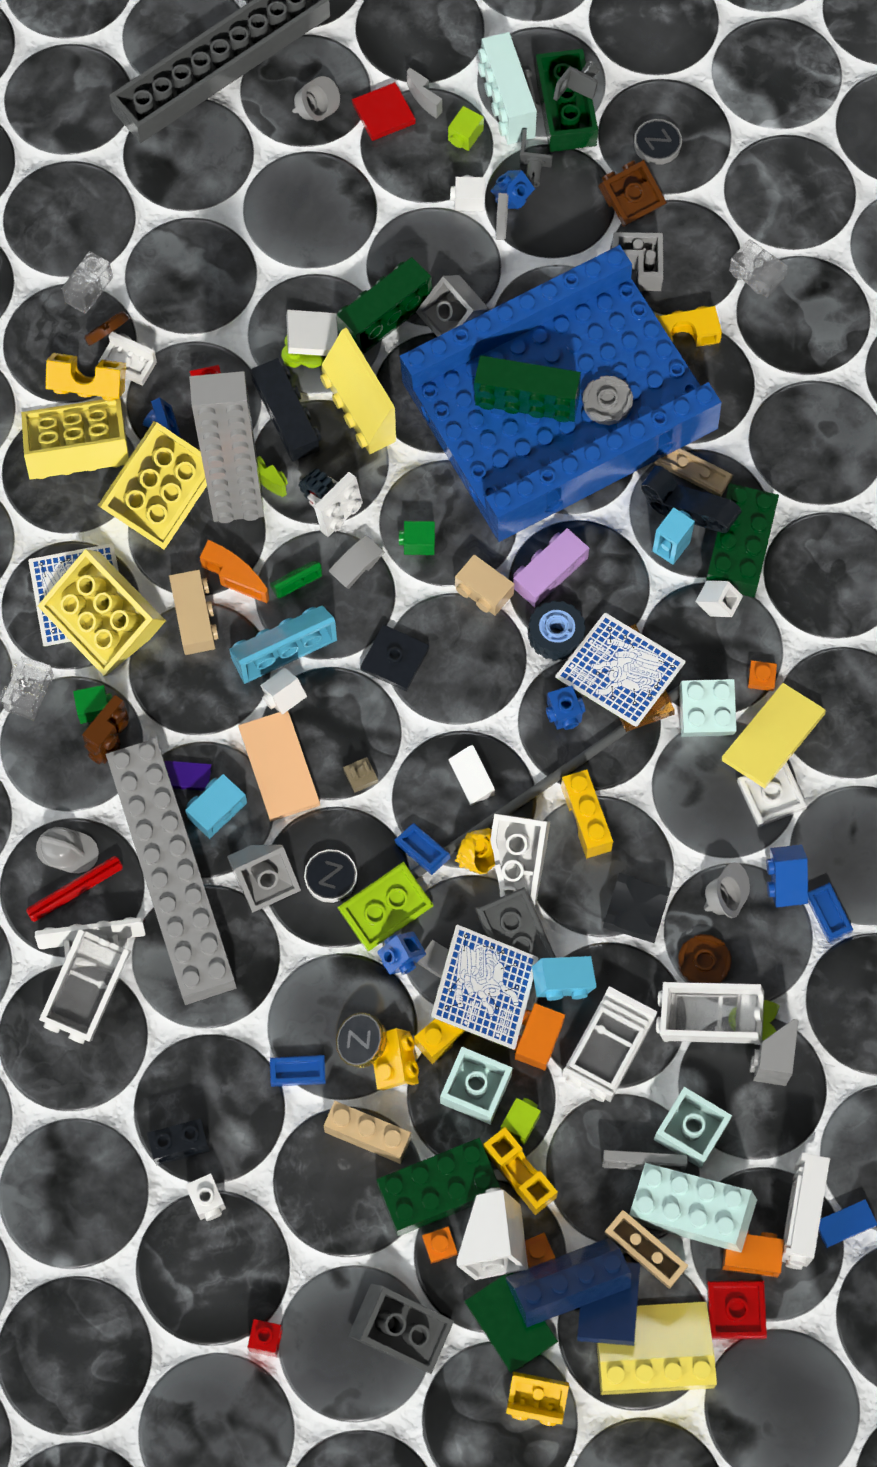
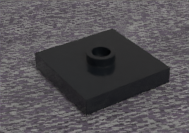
(394, 657)

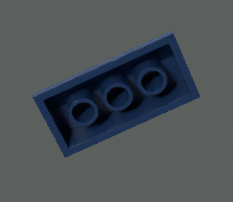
(569, 1281)

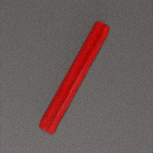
(74, 888)

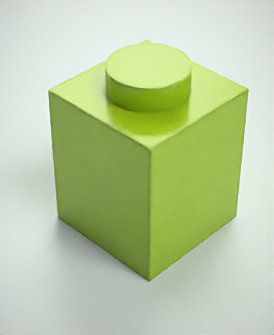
(465, 128)
(521, 1119)

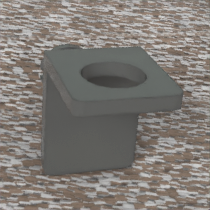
(579, 81)
(533, 161)

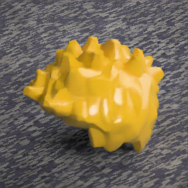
(476, 852)

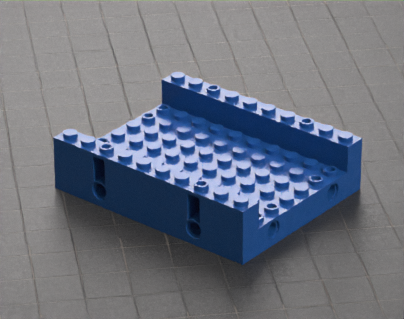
(579, 322)

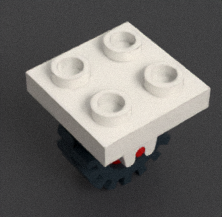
(331, 499)

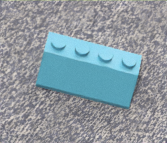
(284, 643)

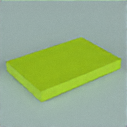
(385, 906)

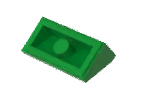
(296, 579)

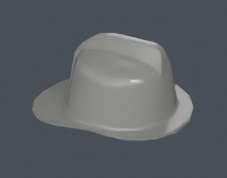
(317, 99)
(67, 850)
(728, 891)

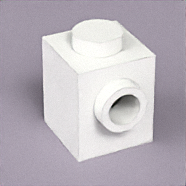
(468, 193)
(719, 598)
(283, 691)
(206, 1198)

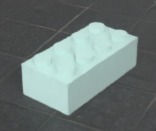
(507, 88)
(693, 1207)

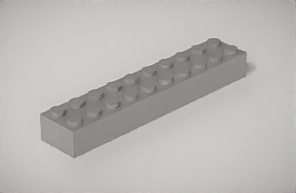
(227, 445)
(171, 872)

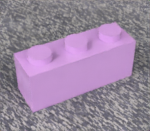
(550, 567)

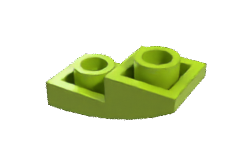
(271, 479)

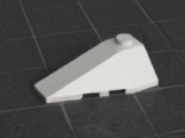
(519, 853)

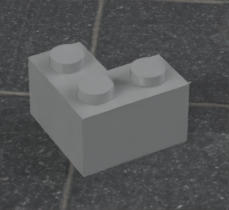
(646, 256)

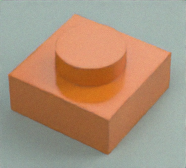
(762, 675)
(439, 1245)
(538, 1250)

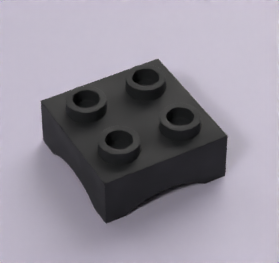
(636, 908)

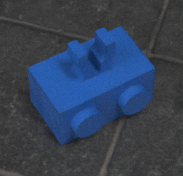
(788, 875)

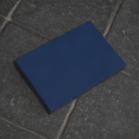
(613, 1317)

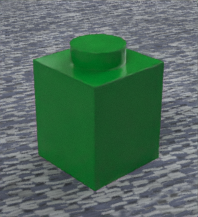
(418, 537)
(90, 702)

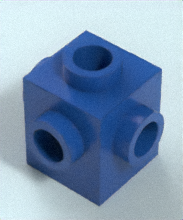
(516, 186)
(564, 708)
(401, 953)

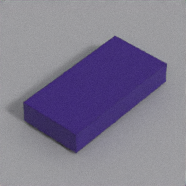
(188, 775)

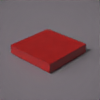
(383, 111)
(737, 1309)

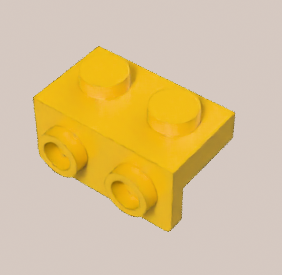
(397, 1062)
(537, 1399)

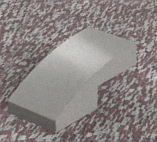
(419, 89)
(356, 560)

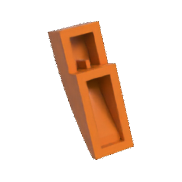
(233, 571)

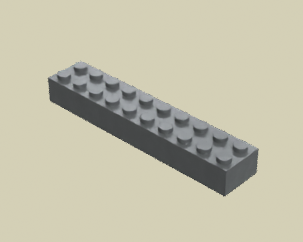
(212, 62)

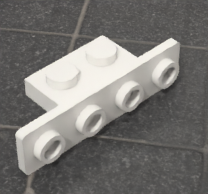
(110, 931)

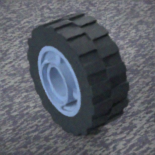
(559, 616)

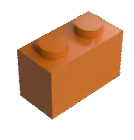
(539, 1036)
(759, 1256)

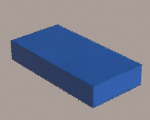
(422, 848)
(829, 912)
(297, 1070)
(846, 1223)

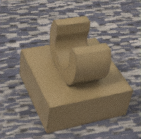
(360, 774)

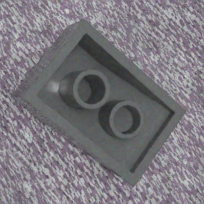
(401, 1328)

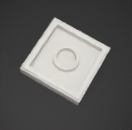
(311, 332)
(774, 802)

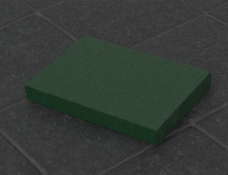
(505, 1328)

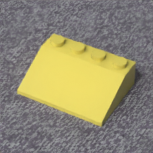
(359, 394)
(74, 438)
(157, 485)
(100, 612)
(669, 1352)

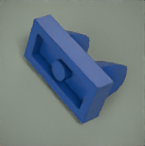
(163, 414)

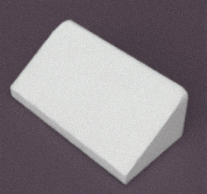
(472, 775)

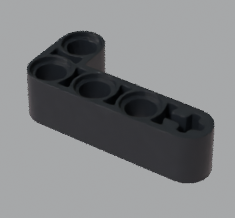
(704, 508)

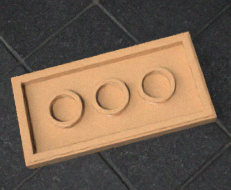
(279, 765)

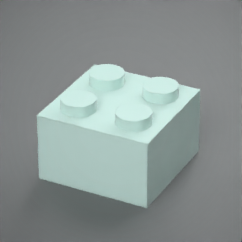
(707, 708)
(476, 1085)
(692, 1127)

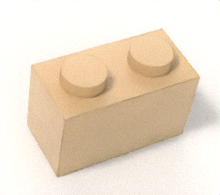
(484, 585)

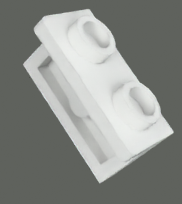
(138, 357)

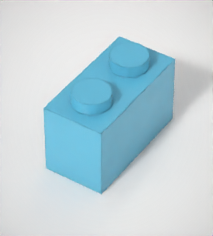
(673, 535)
(215, 805)
(564, 977)

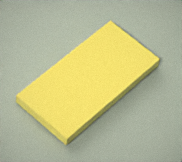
(773, 735)

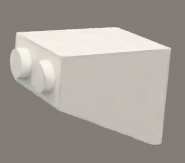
(493, 1237)

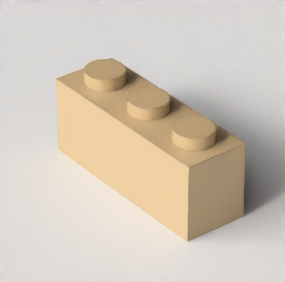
(193, 612)
(367, 1132)
(646, 1249)

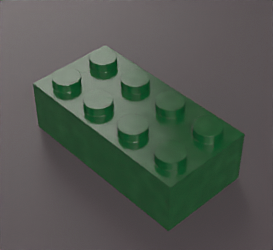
(572, 118)
(386, 304)
(527, 389)
(742, 550)
(436, 1186)

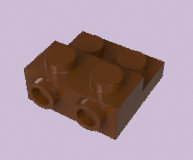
(632, 192)
(102, 734)

